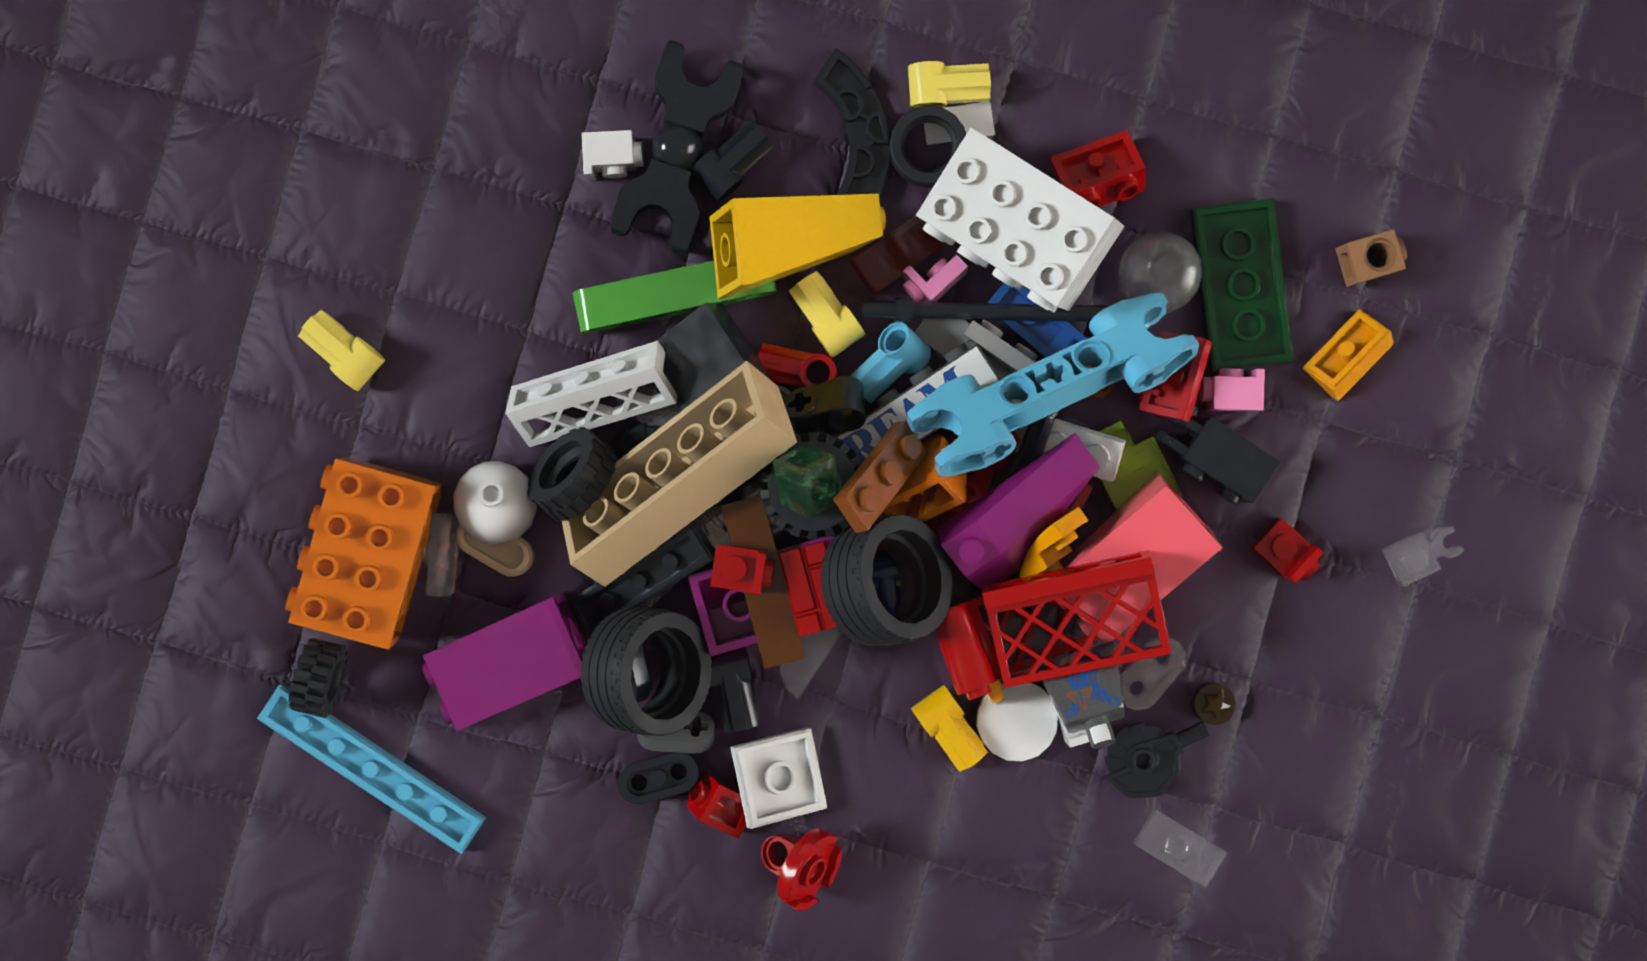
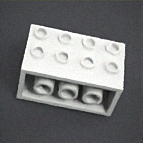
(1018, 222)

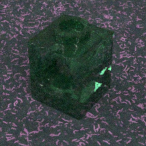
(807, 480)

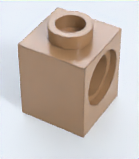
(1354, 259)

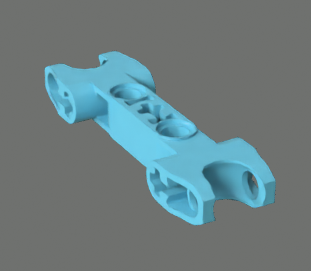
(986, 416)

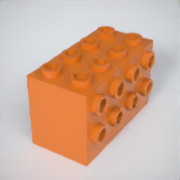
(364, 552)

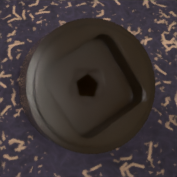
(1213, 703)

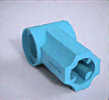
(898, 353)

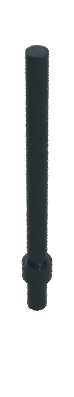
(905, 309)

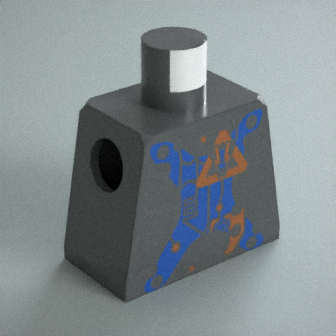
(1088, 698)

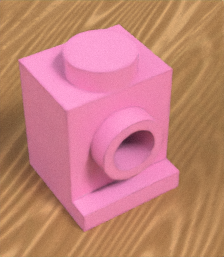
(1233, 391)

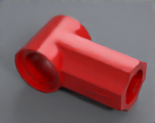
(792, 366)

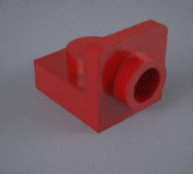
(1288, 552)
(741, 569)
(717, 805)

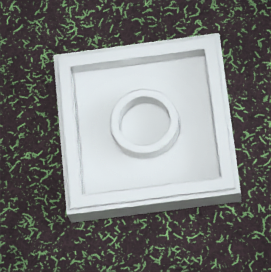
(778, 777)

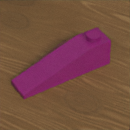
(999, 528)

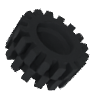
(318, 677)

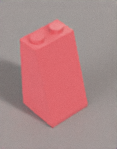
(1151, 521)

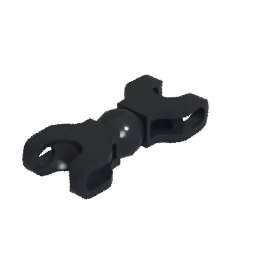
(676, 147)

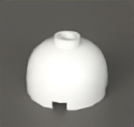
(494, 502)

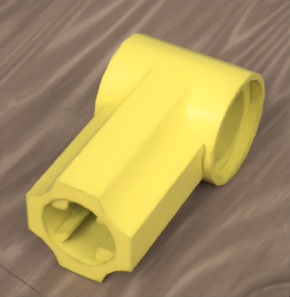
(941, 85)
(831, 322)
(349, 356)

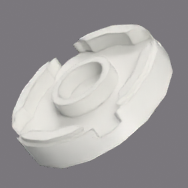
(1019, 724)

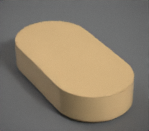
(507, 558)

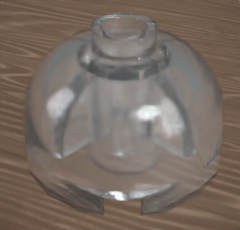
(1161, 265)

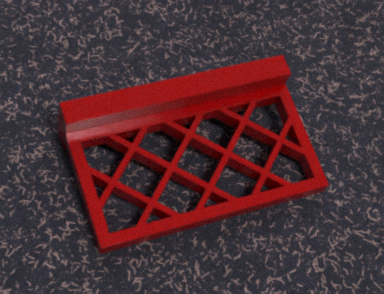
(1068, 583)

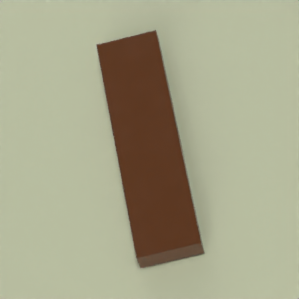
(771, 611)

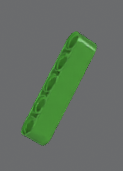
(653, 297)

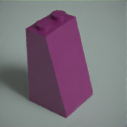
(507, 662)

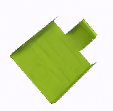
(1135, 467)

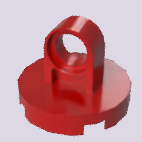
(807, 867)

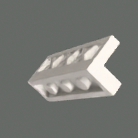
(584, 386)

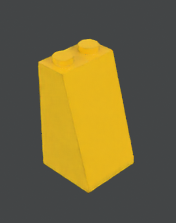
(784, 235)

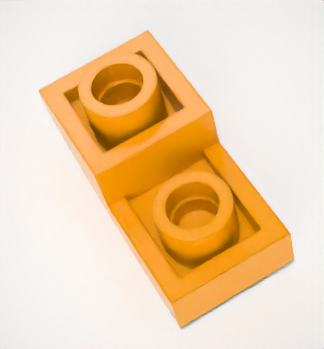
(1052, 545)

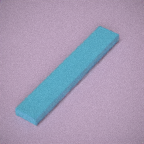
(375, 771)

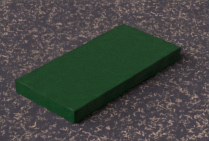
(1242, 284)

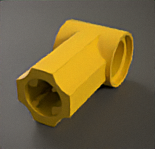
(945, 721)

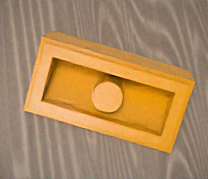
(1349, 354)

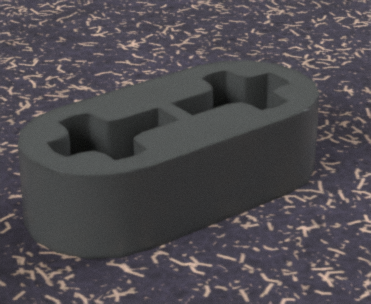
(682, 740)

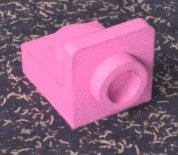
(942, 279)

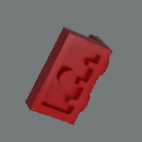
(1102, 170)
(1179, 392)

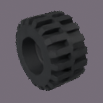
(832, 519)

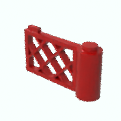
(972, 654)

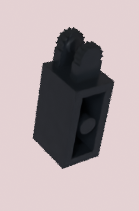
(1222, 458)

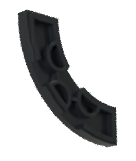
(864, 123)

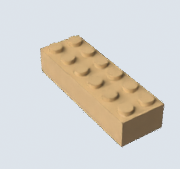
(681, 473)

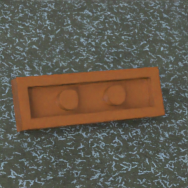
(880, 476)

